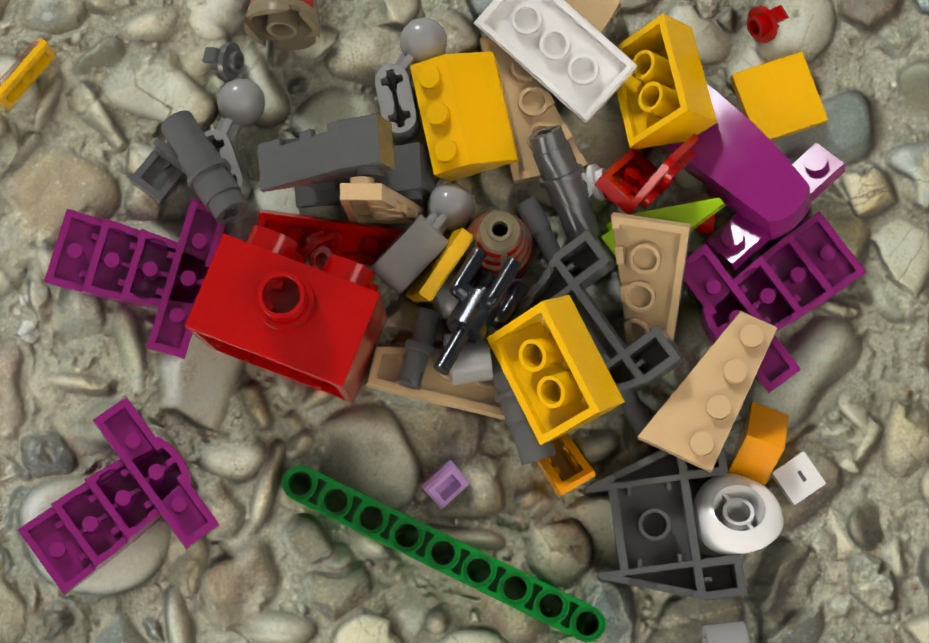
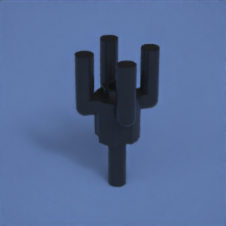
(479, 305)

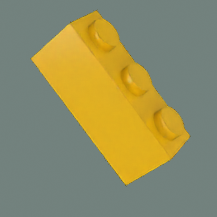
(668, 91)
(464, 114)
(555, 368)

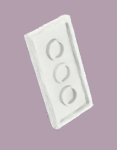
(559, 51)

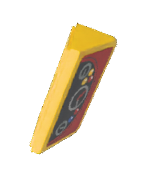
(25, 72)

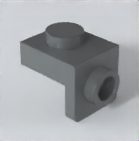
(159, 172)

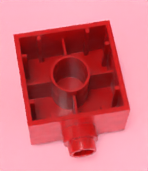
(289, 316)

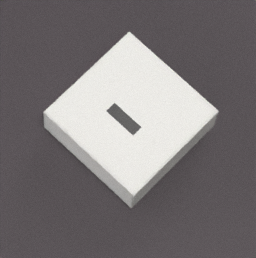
(797, 478)

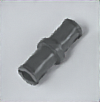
(419, 349)

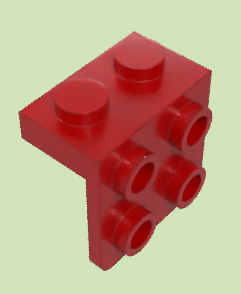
(638, 182)

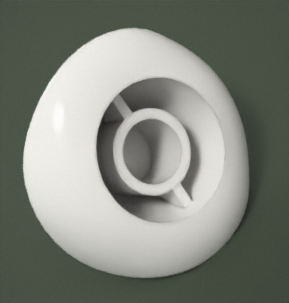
(736, 515)

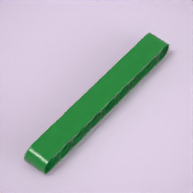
(499, 571)

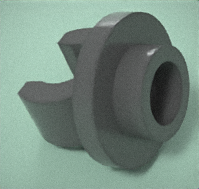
(227, 60)

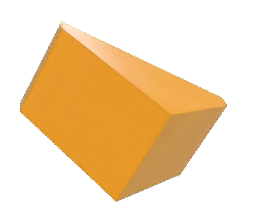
(759, 443)
(567, 467)

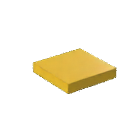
(780, 96)
(436, 273)

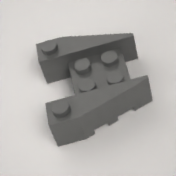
(349, 149)
(571, 273)
(658, 530)

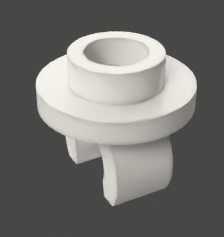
(592, 174)

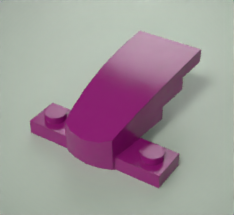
(755, 181)
(139, 268)
(775, 288)
(118, 503)

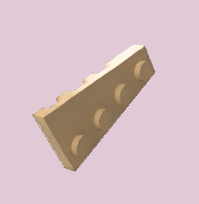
(529, 110)
(376, 203)
(651, 272)
(435, 387)
(706, 403)

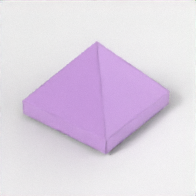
(445, 484)

